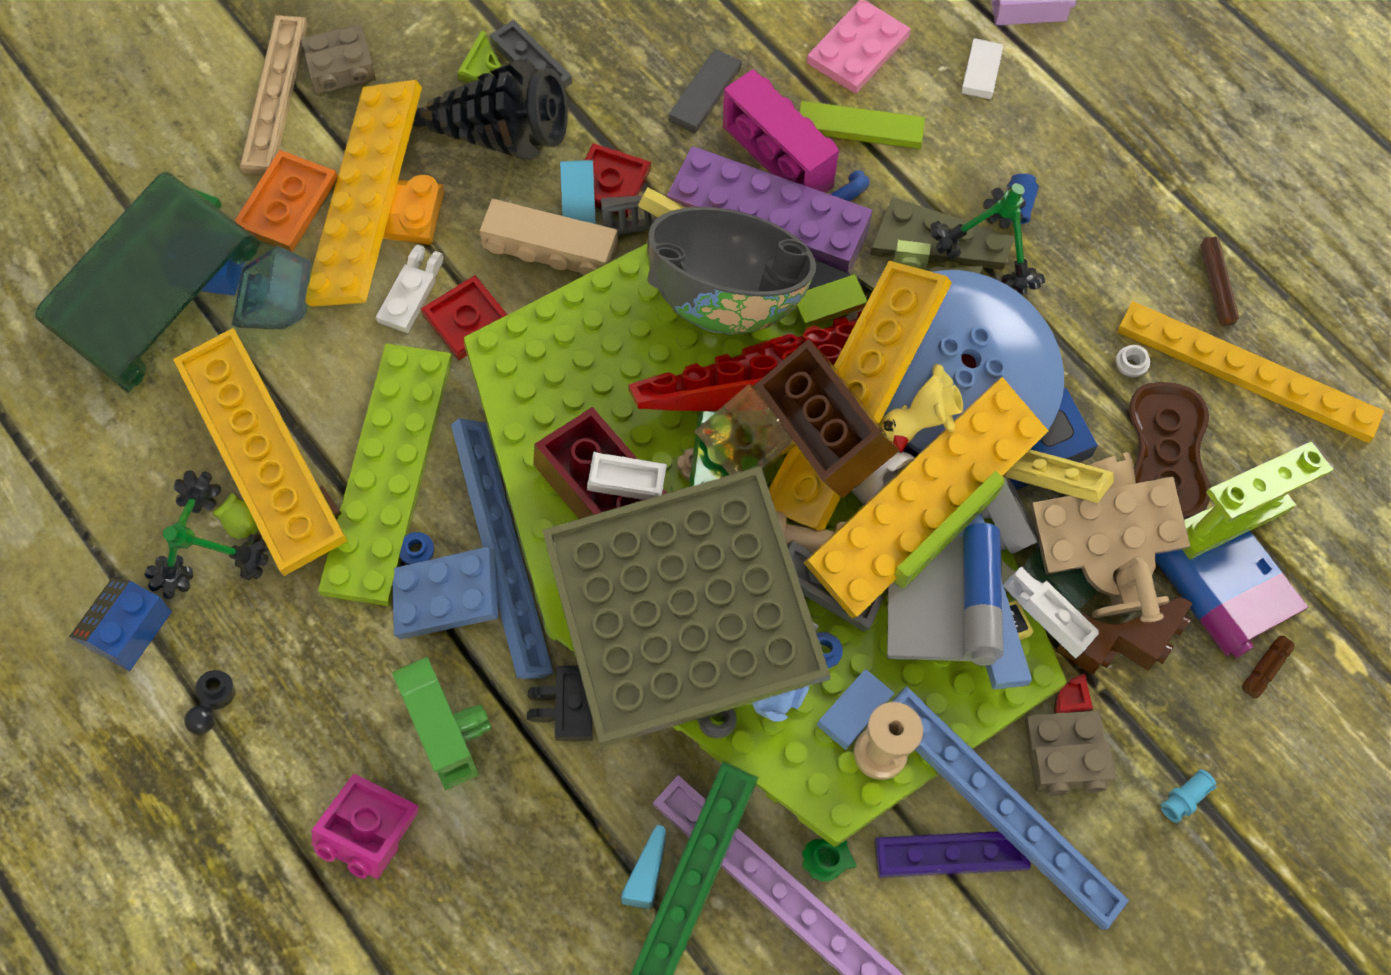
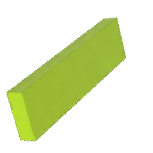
(865, 124)
(948, 530)

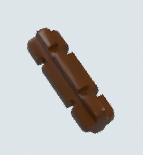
(1268, 666)

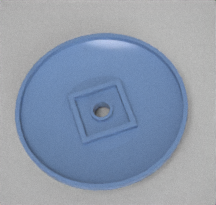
(1002, 336)

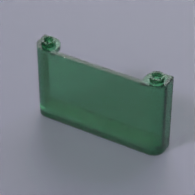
(142, 277)

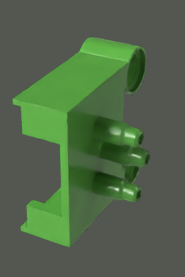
(439, 729)

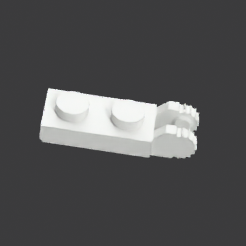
(409, 291)

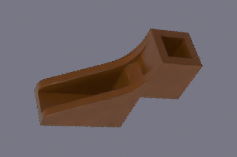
(1135, 639)

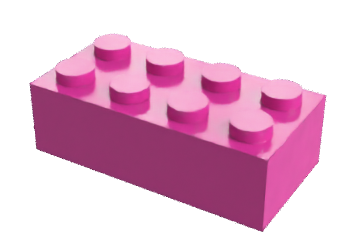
(778, 133)

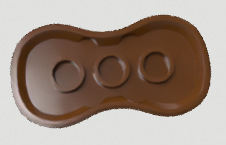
(1170, 432)

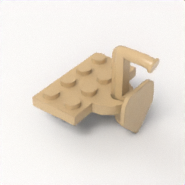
(1114, 541)

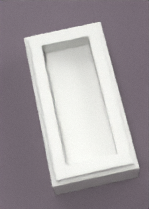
(982, 68)
(626, 476)

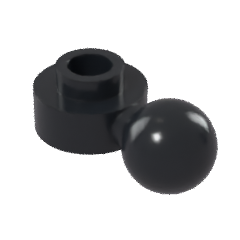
(201, 718)

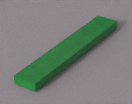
(696, 872)

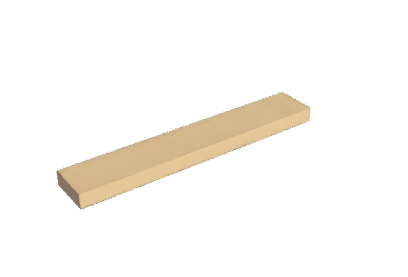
(273, 94)

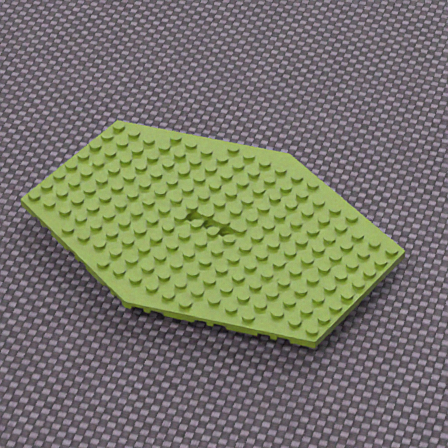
(582, 353)

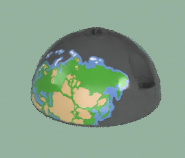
(727, 268)

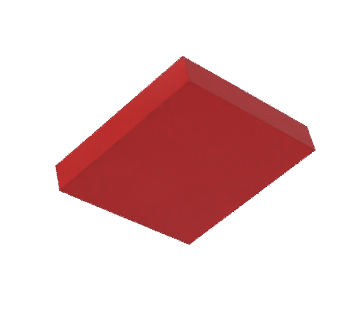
(616, 174)
(462, 313)

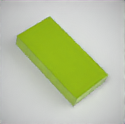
(831, 301)

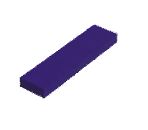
(947, 854)

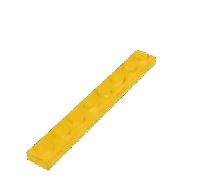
(1251, 372)

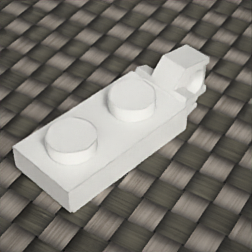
(1052, 611)

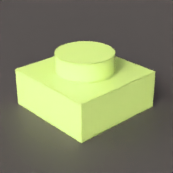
(912, 254)

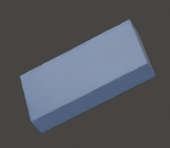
(853, 709)

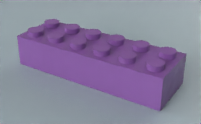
(823, 222)

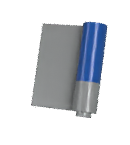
(952, 604)

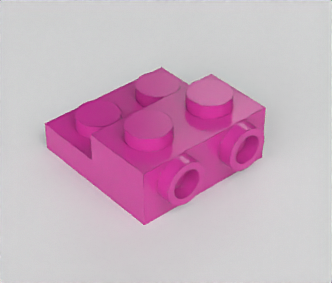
(363, 827)

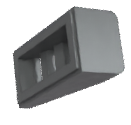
(621, 204)

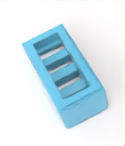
(643, 881)

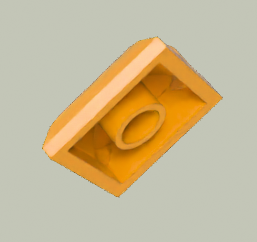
(415, 210)

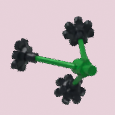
(1003, 208)
(169, 571)

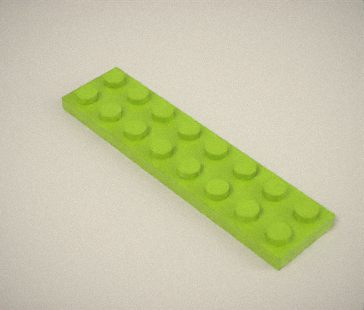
(386, 474)

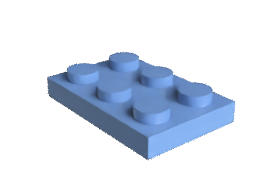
(445, 593)

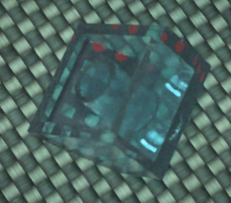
(272, 291)

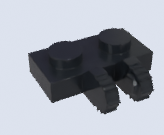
(572, 709)

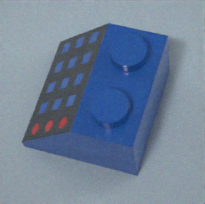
(121, 622)

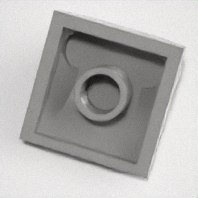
(1012, 519)

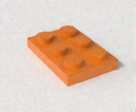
(286, 200)

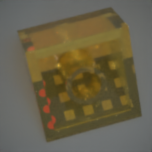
(745, 433)

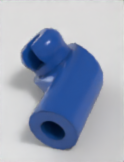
(857, 185)

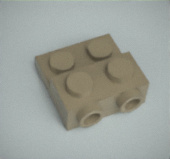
(338, 58)
(1069, 752)

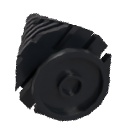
(503, 110)

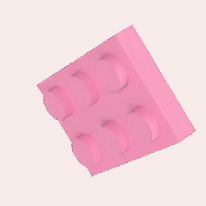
(858, 46)

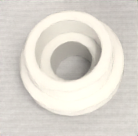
(1138, 355)

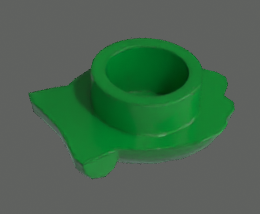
(825, 860)

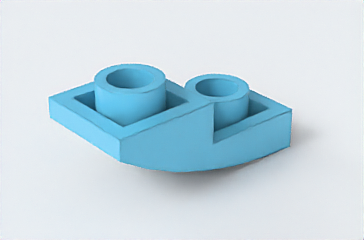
(578, 190)

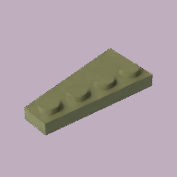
(912, 223)

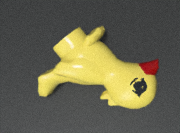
(930, 408)

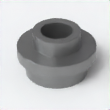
(719, 731)

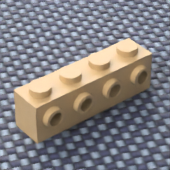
(547, 238)

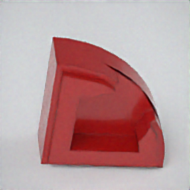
(1074, 697)

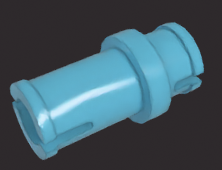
(1184, 800)

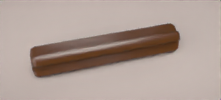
(1219, 281)

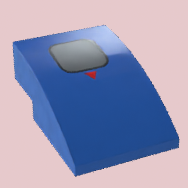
(1066, 437)

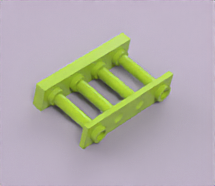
(1253, 498)

